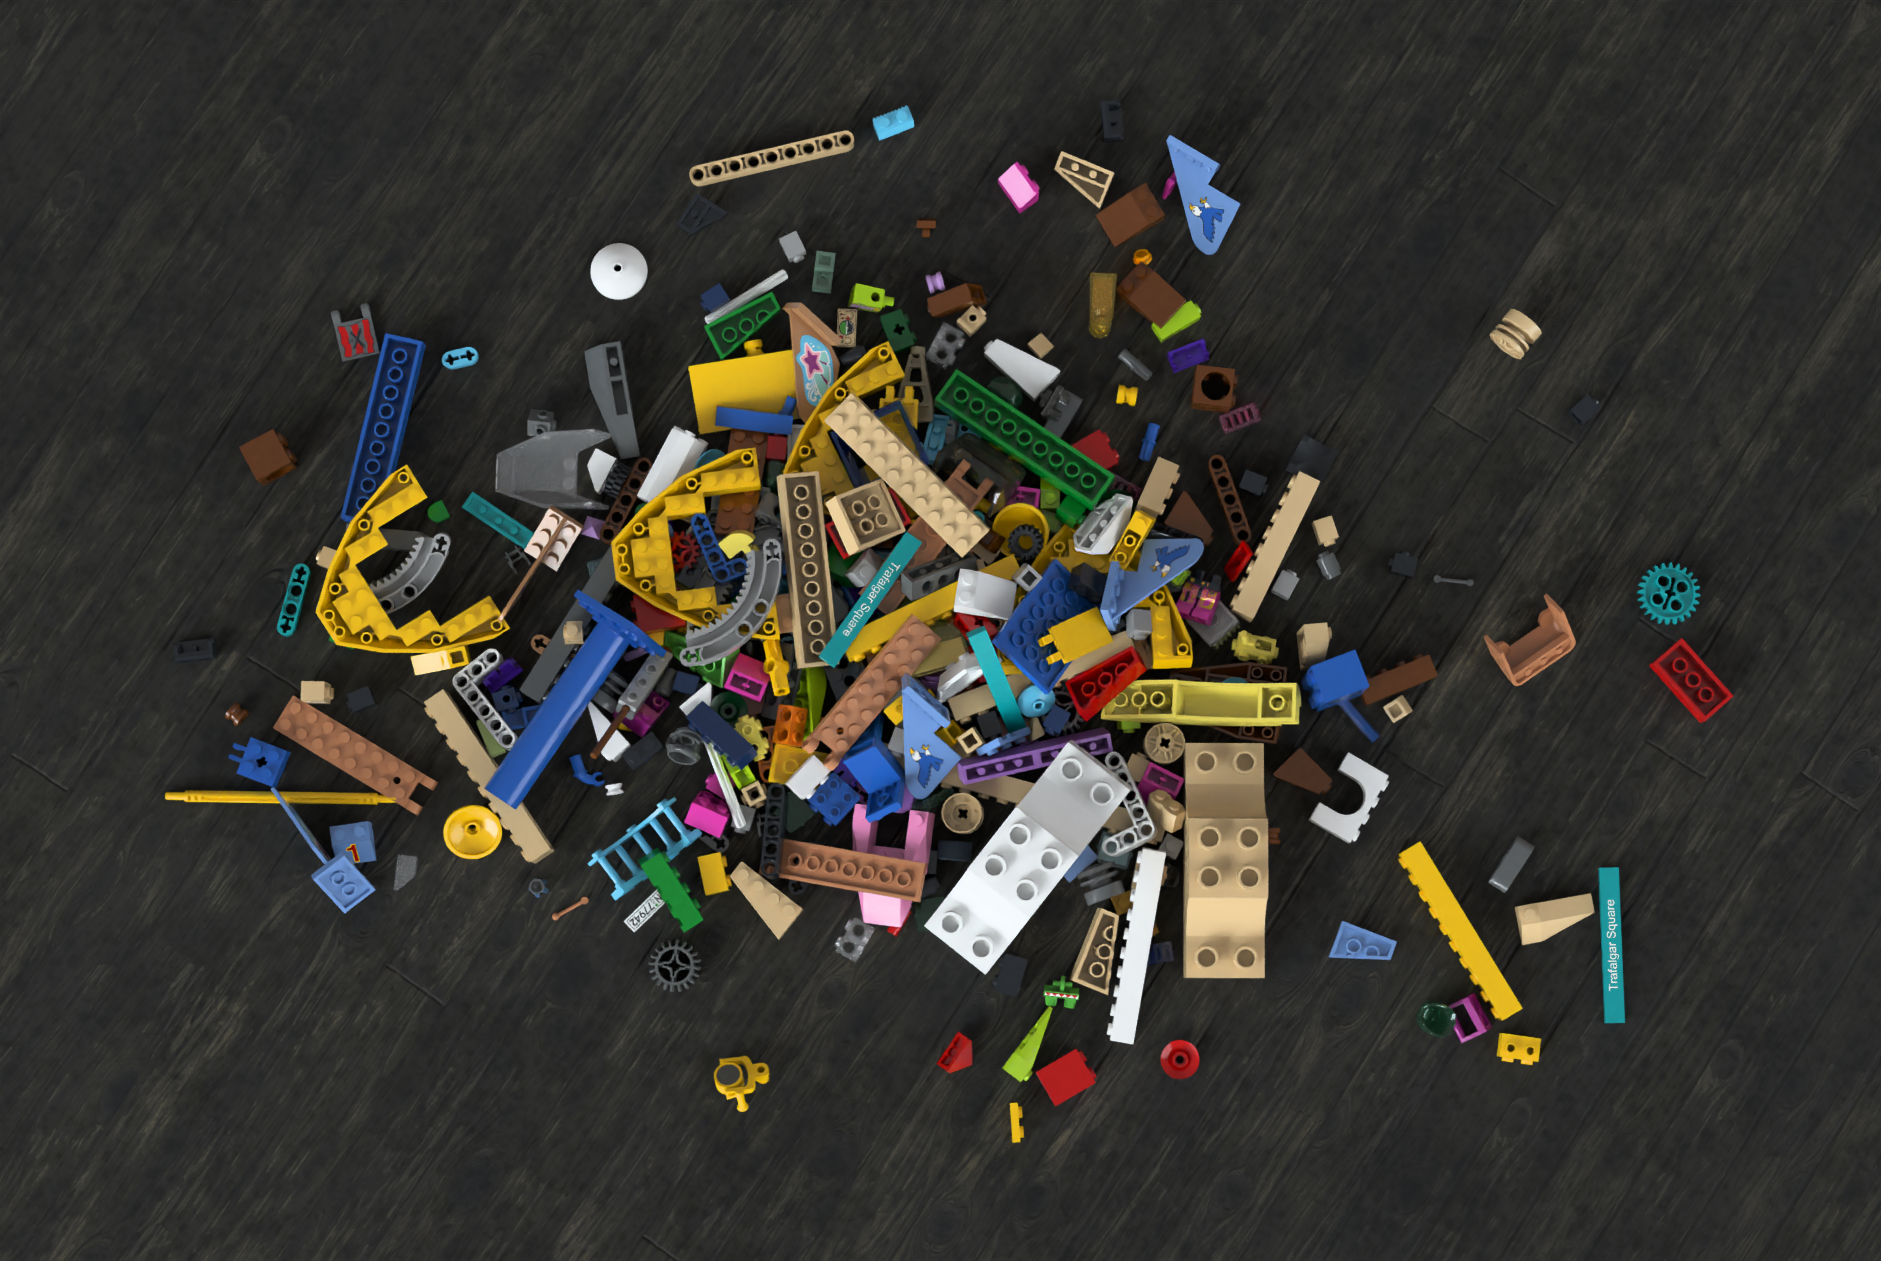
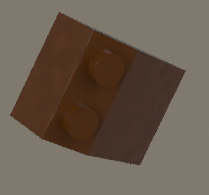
(1130, 215)
(1150, 295)

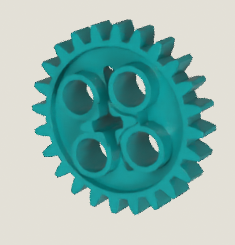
(1652, 587)

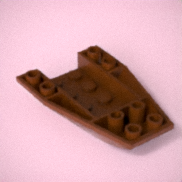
(1252, 674)

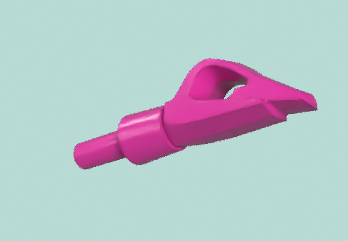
(1170, 184)

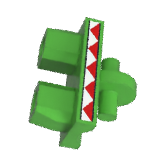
(1061, 989)

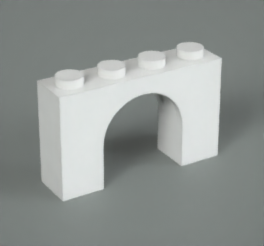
(1371, 782)

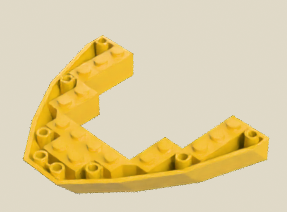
(814, 447)
(644, 546)
(353, 611)
(1169, 638)

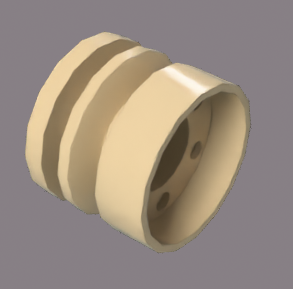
(1515, 334)
(1163, 755)
(951, 813)

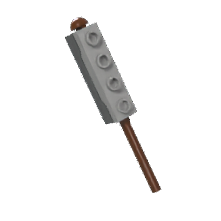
(636, 694)

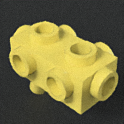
(1254, 648)
(750, 729)

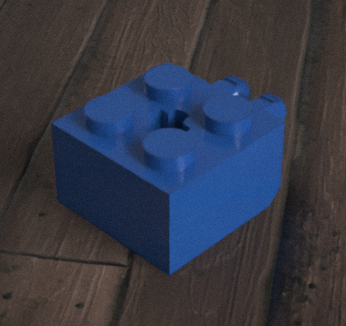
(251, 766)

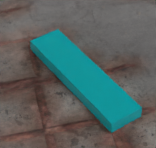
(498, 520)

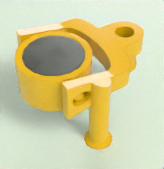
(730, 1078)

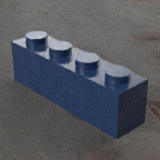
(721, 736)

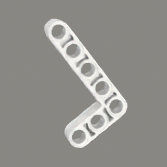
(482, 702)
(1132, 807)

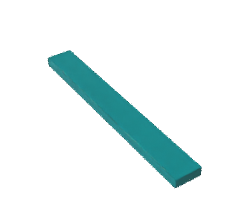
(996, 679)

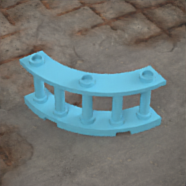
(673, 848)

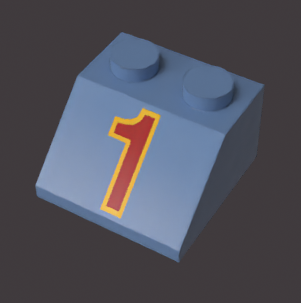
(354, 841)

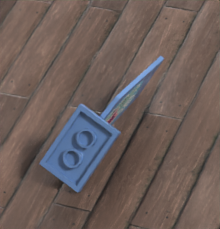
(338, 876)

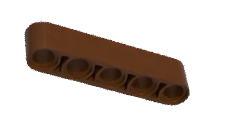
(1229, 490)
(618, 508)

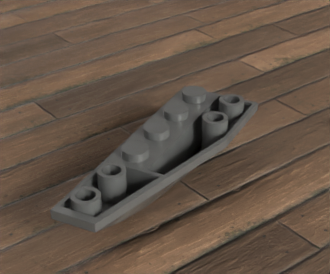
(612, 394)

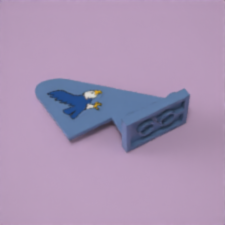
(1205, 207)
(1158, 564)
(925, 753)

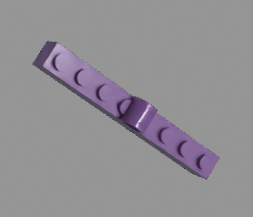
(1030, 755)

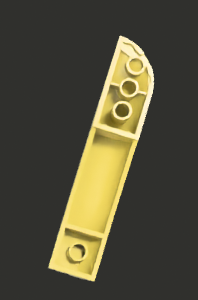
(1206, 703)

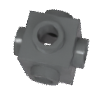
(540, 422)

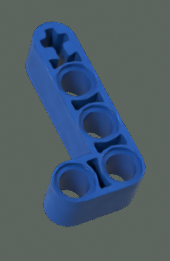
(714, 549)

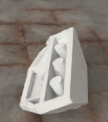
(1104, 525)
(959, 676)

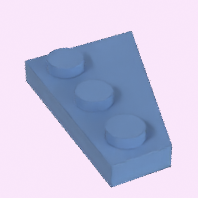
(1004, 742)
(1361, 944)

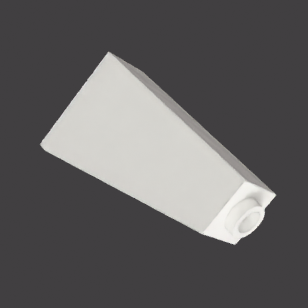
(1023, 369)

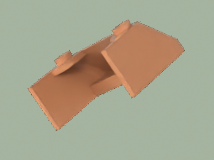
(1537, 648)

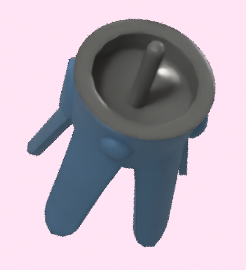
(537, 886)

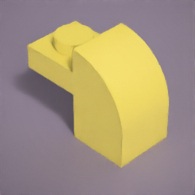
(738, 541)

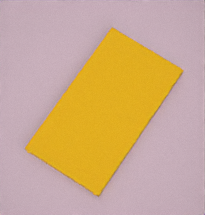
(743, 382)

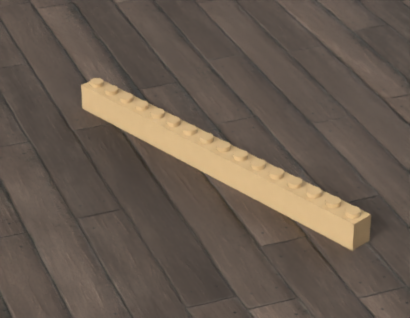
(1014, 790)

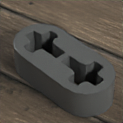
(709, 841)

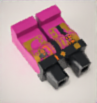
(1200, 598)

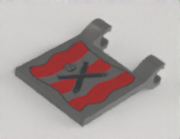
(356, 337)

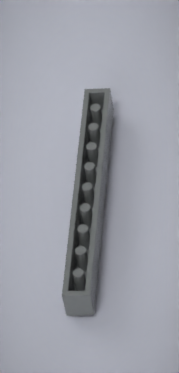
(557, 653)

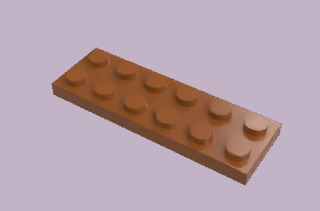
(738, 509)

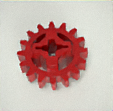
(691, 549)

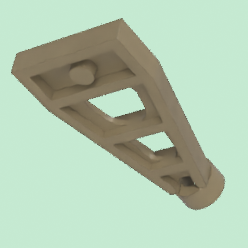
(926, 407)

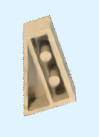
(1085, 177)
(1158, 487)

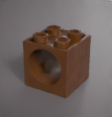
(1201, 401)
(269, 457)

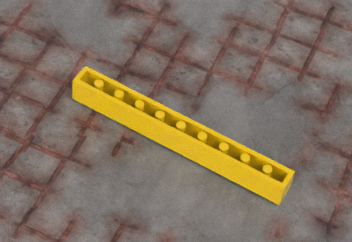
(927, 609)
(1460, 931)

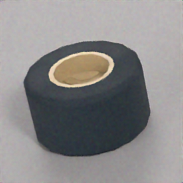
(954, 850)

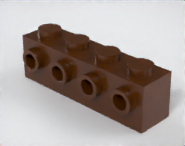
(1398, 679)

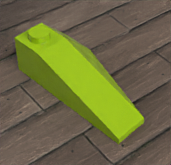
(811, 696)
(1023, 1058)

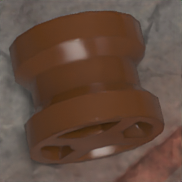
(236, 714)
(1273, 835)

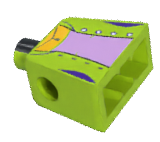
(861, 298)

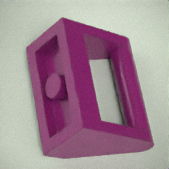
(1477, 1015)

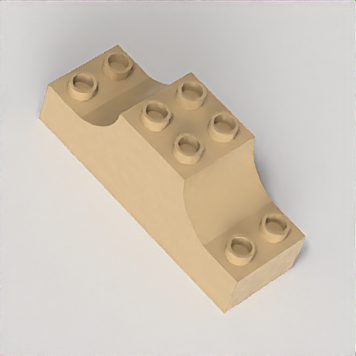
(1224, 860)

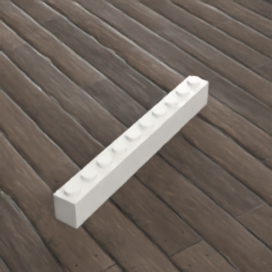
(1137, 946)

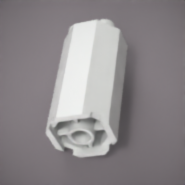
(674, 460)

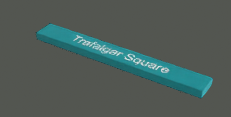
(870, 599)
(1611, 945)

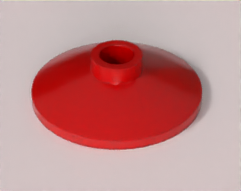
(1190, 1059)

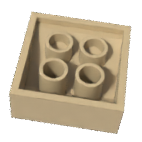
(865, 516)

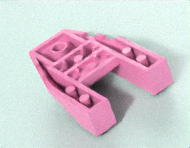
(884, 909)

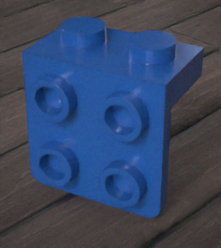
(833, 799)

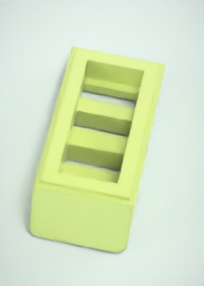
(493, 747)

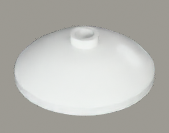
(624, 282)

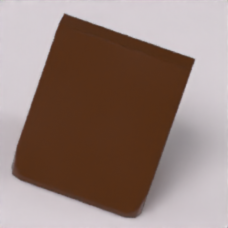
(992, 541)

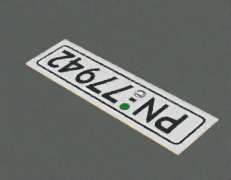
(644, 911)

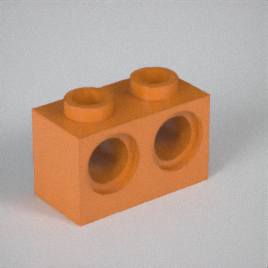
(790, 725)

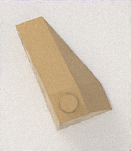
(1547, 918)

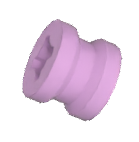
(935, 282)

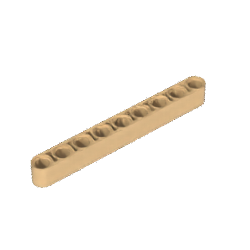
(779, 152)

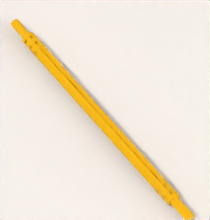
(269, 797)

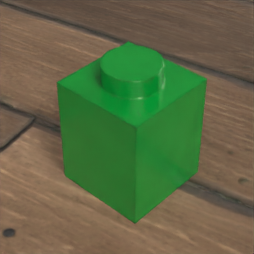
(1071, 512)

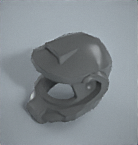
(684, 746)

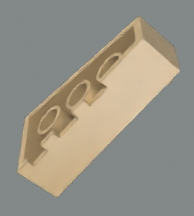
(1313, 644)
(769, 902)
(1097, 952)

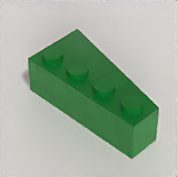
(740, 325)
(671, 889)

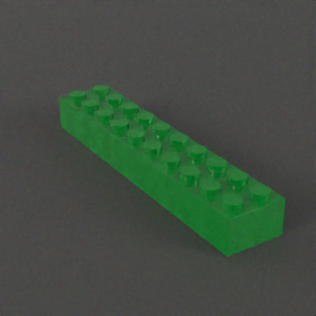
(1024, 440)

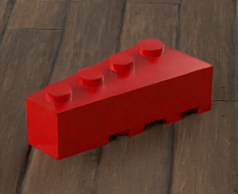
(1105, 681)

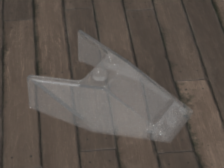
(546, 469)

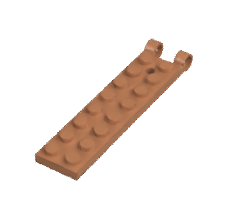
(931, 541)
(872, 690)
(352, 753)
(852, 870)

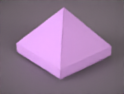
(592, 527)

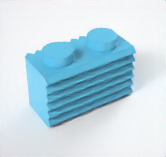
(893, 123)

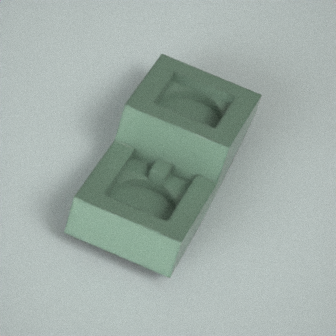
(823, 272)

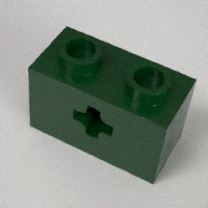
(898, 342)

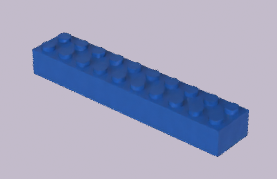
(384, 420)

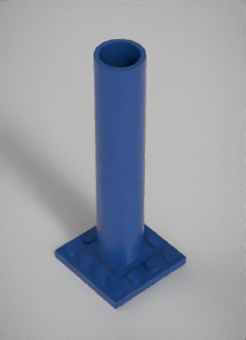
(567, 700)

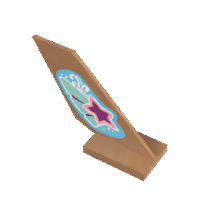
(813, 357)

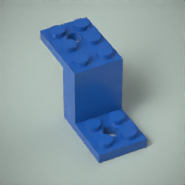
(876, 771)

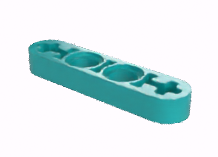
(296, 600)

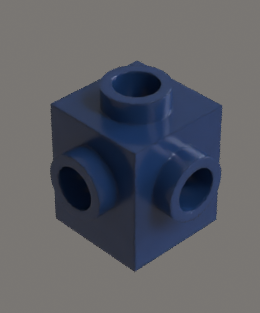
(500, 699)

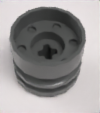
(608, 690)
(1100, 882)

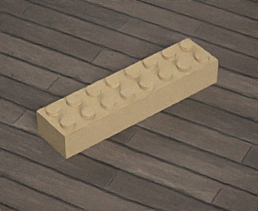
(1274, 547)

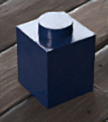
(714, 298)
(687, 683)
(1056, 720)

